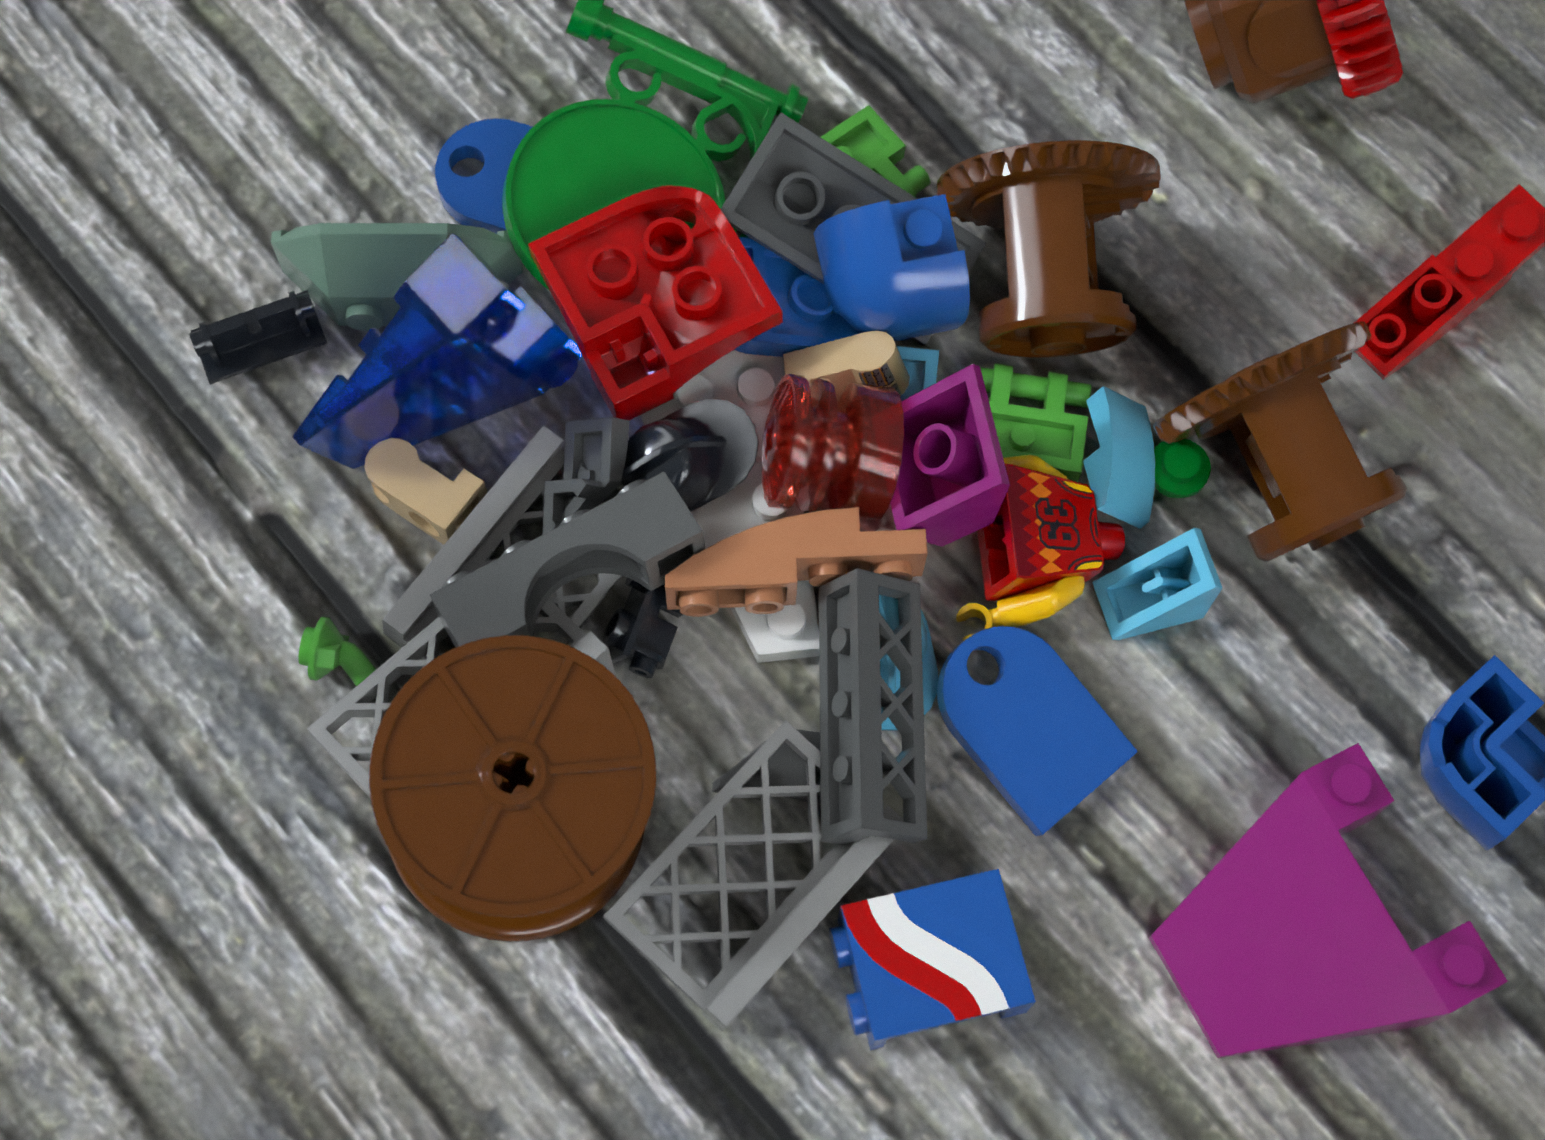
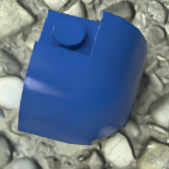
(895, 268)
(1485, 754)

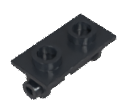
(258, 337)
(639, 633)

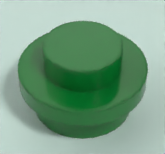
(1181, 468)

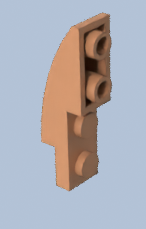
(766, 561)

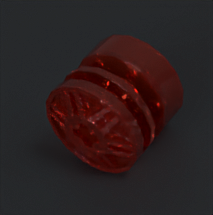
(832, 447)

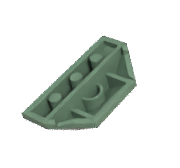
(361, 266)

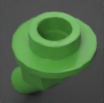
(326, 649)

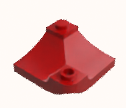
(652, 294)

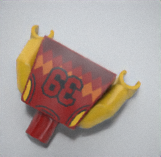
(1040, 546)

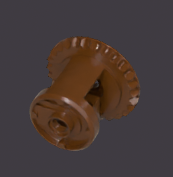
(1048, 207)
(1292, 443)

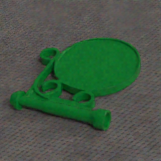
(618, 146)

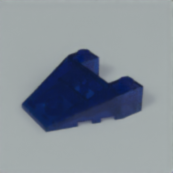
(443, 361)

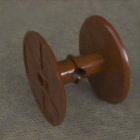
(513, 786)

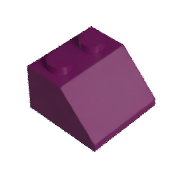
(951, 460)

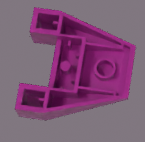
(1295, 941)

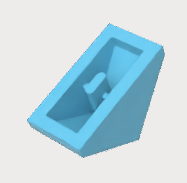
(1160, 588)

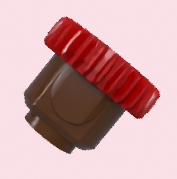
(1291, 43)

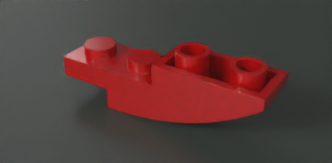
(1453, 283)

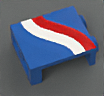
(931, 958)

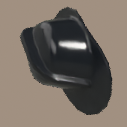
(700, 448)

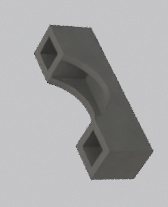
(633, 535)

